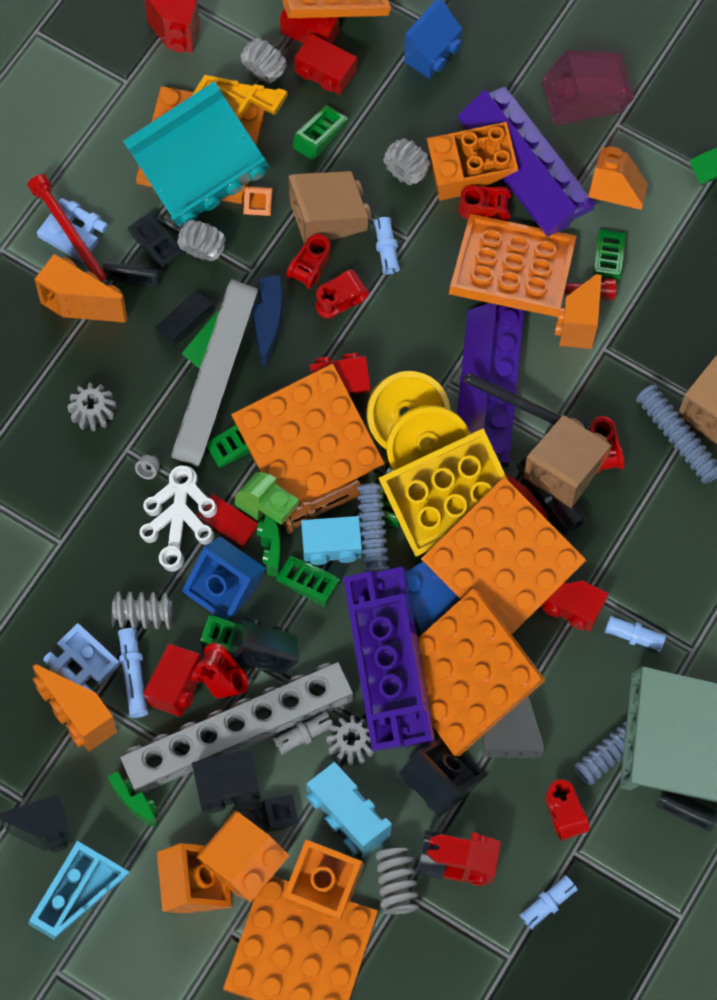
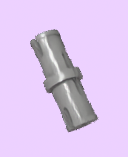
(303, 733)

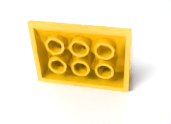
(442, 488)

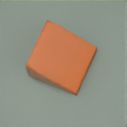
(258, 200)

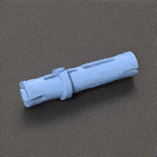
(131, 662)

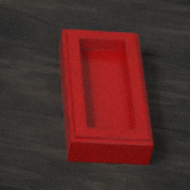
(229, 522)

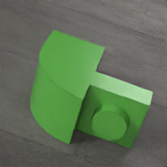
(263, 497)

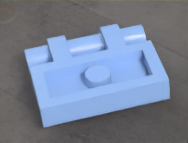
(55, 236)
(86, 653)

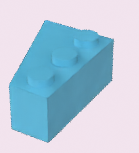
(348, 811)
(75, 890)

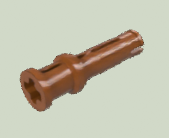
(311, 509)

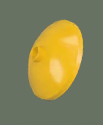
(397, 391)
(432, 421)

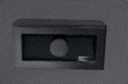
(132, 273)
(185, 318)
(688, 810)

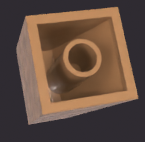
(328, 204)
(700, 403)
(566, 460)

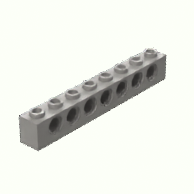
(255, 730)

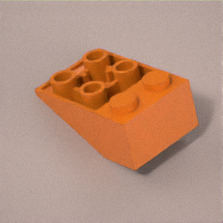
(471, 158)
(78, 293)
(81, 708)

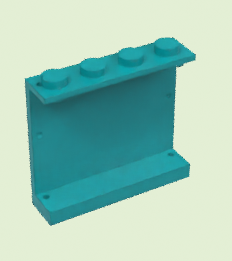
(197, 155)

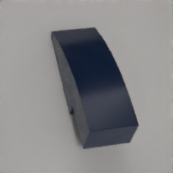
(268, 316)

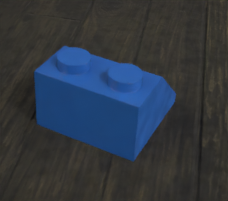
(432, 39)
(223, 579)
(428, 596)

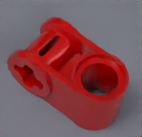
(487, 202)
(308, 265)
(341, 294)
(615, 458)
(221, 675)
(568, 814)

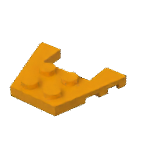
(241, 95)

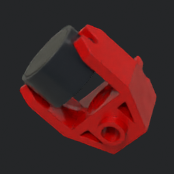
(459, 858)

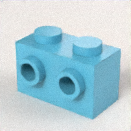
(331, 540)

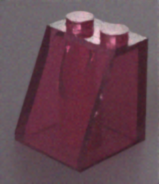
(586, 86)

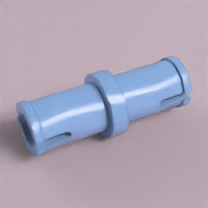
(386, 245)
(635, 633)
(548, 902)

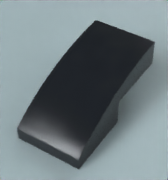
(155, 241)
(271, 813)

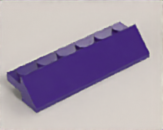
(542, 178)
(493, 355)
(388, 659)

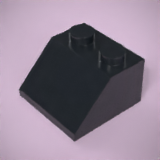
(264, 647)
(440, 776)
(226, 781)
(40, 824)

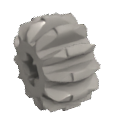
(263, 60)
(406, 161)
(201, 240)
(81, 409)
(340, 734)

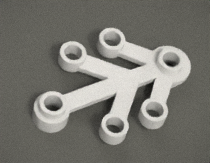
(177, 514)

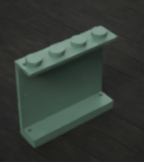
(671, 734)

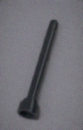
(515, 400)

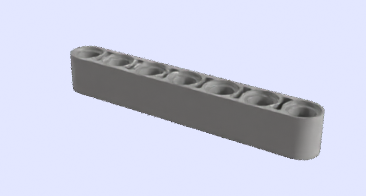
(214, 373)

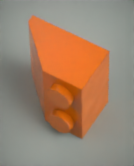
(618, 179)
(579, 316)
(242, 856)
(324, 879)
(188, 883)

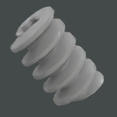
(142, 610)
(396, 881)

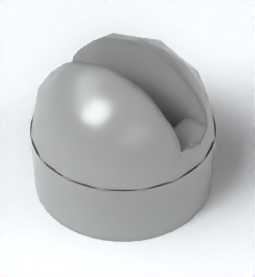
(142, 466)

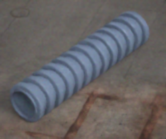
(678, 433)
(372, 527)
(602, 757)

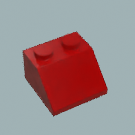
(174, 22)

